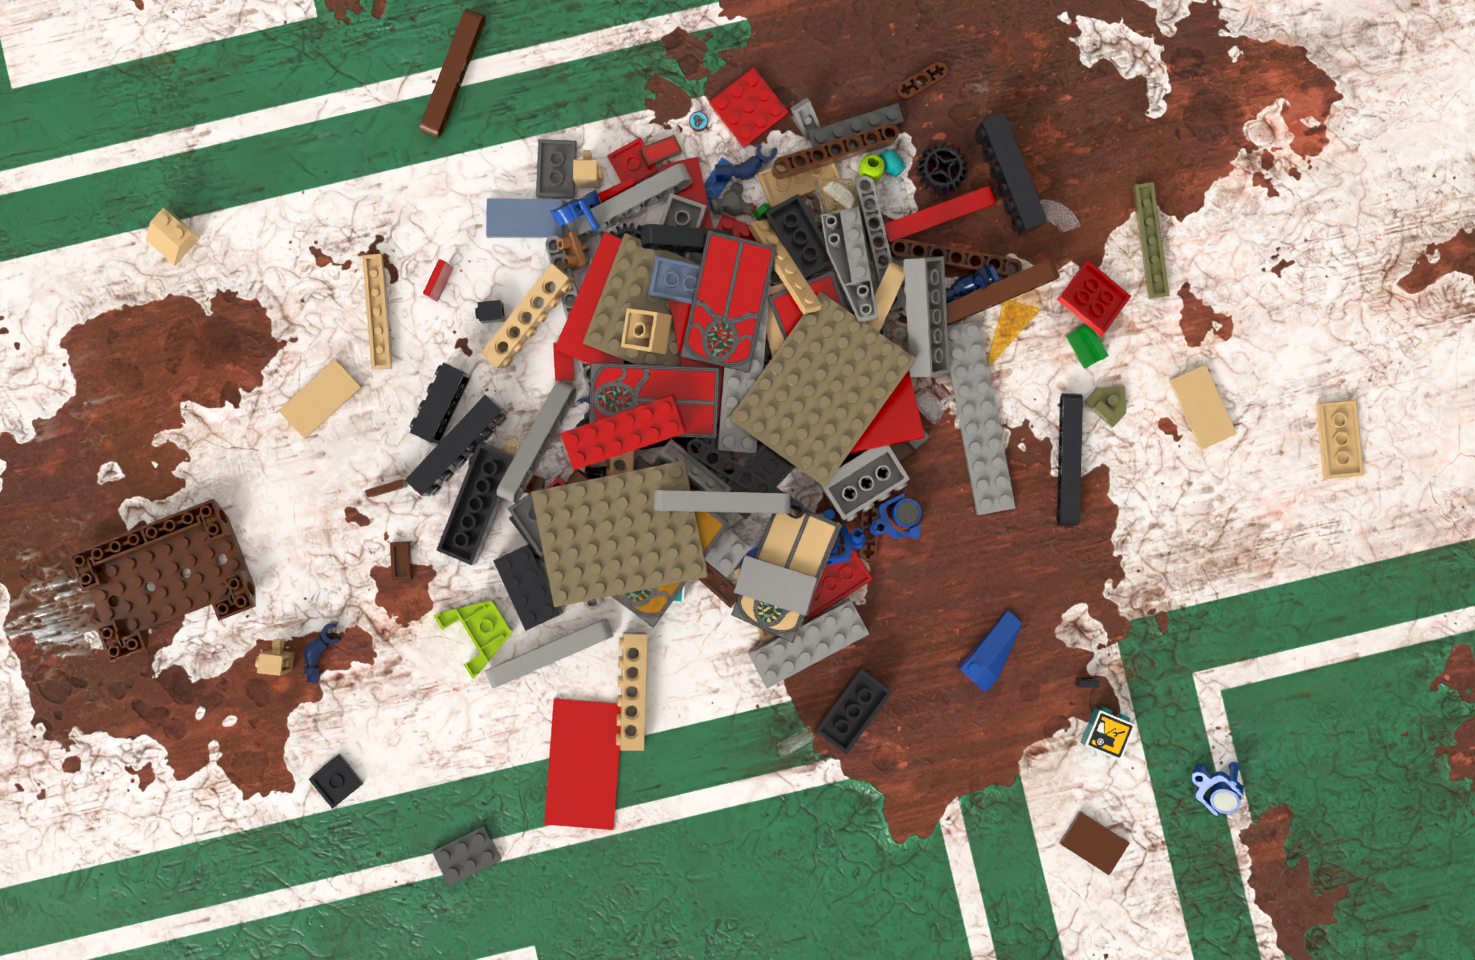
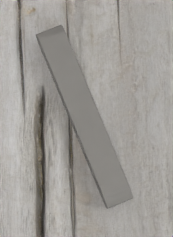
(633, 201)
(875, 213)
(537, 441)
(721, 502)
(549, 653)

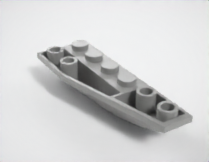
(850, 257)

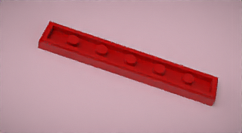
(939, 214)

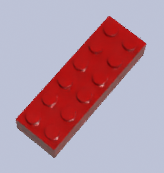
(623, 432)

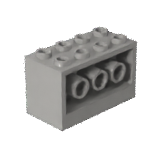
(864, 467)

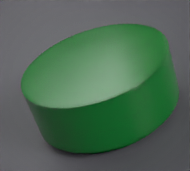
(760, 211)

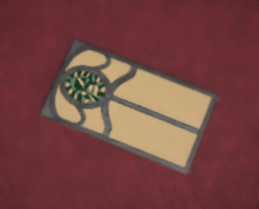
(796, 545)

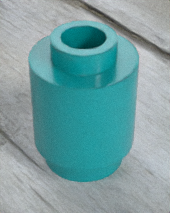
(893, 162)

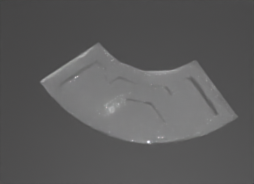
(1060, 215)

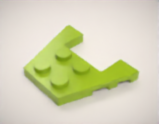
(485, 627)

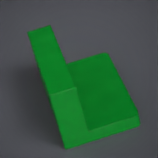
(1087, 346)

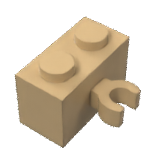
(587, 172)
(276, 660)

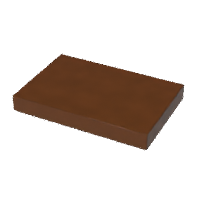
(1094, 843)

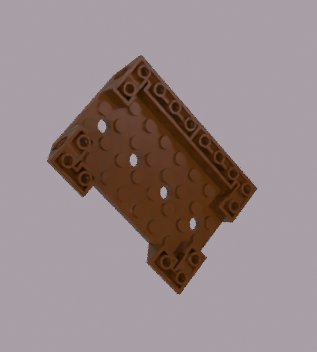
(159, 556)

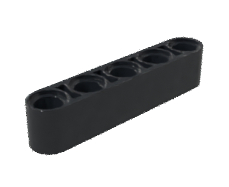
(675, 237)

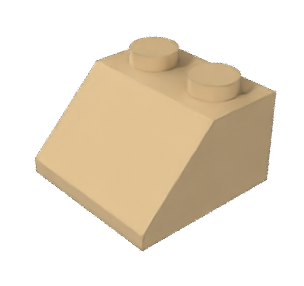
(171, 236)
(646, 331)

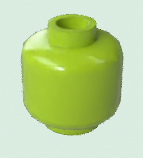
(872, 166)

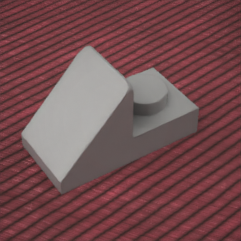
(805, 117)

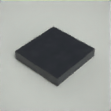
(336, 781)

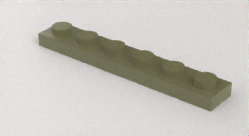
(1151, 240)

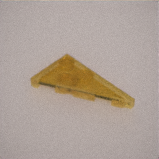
(1011, 321)

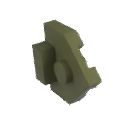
(1108, 404)

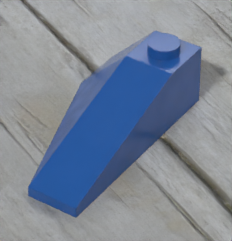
(989, 655)

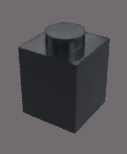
(490, 311)

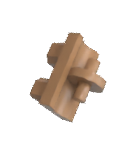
(574, 249)

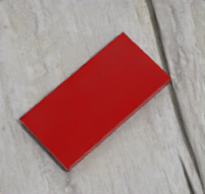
(696, 191)
(842, 580)

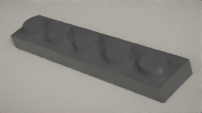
(856, 125)

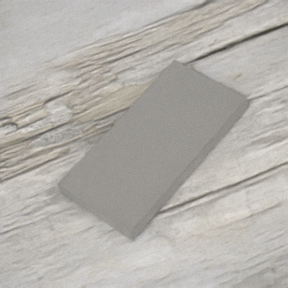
(776, 585)

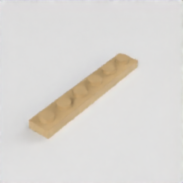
(786, 268)
(377, 312)

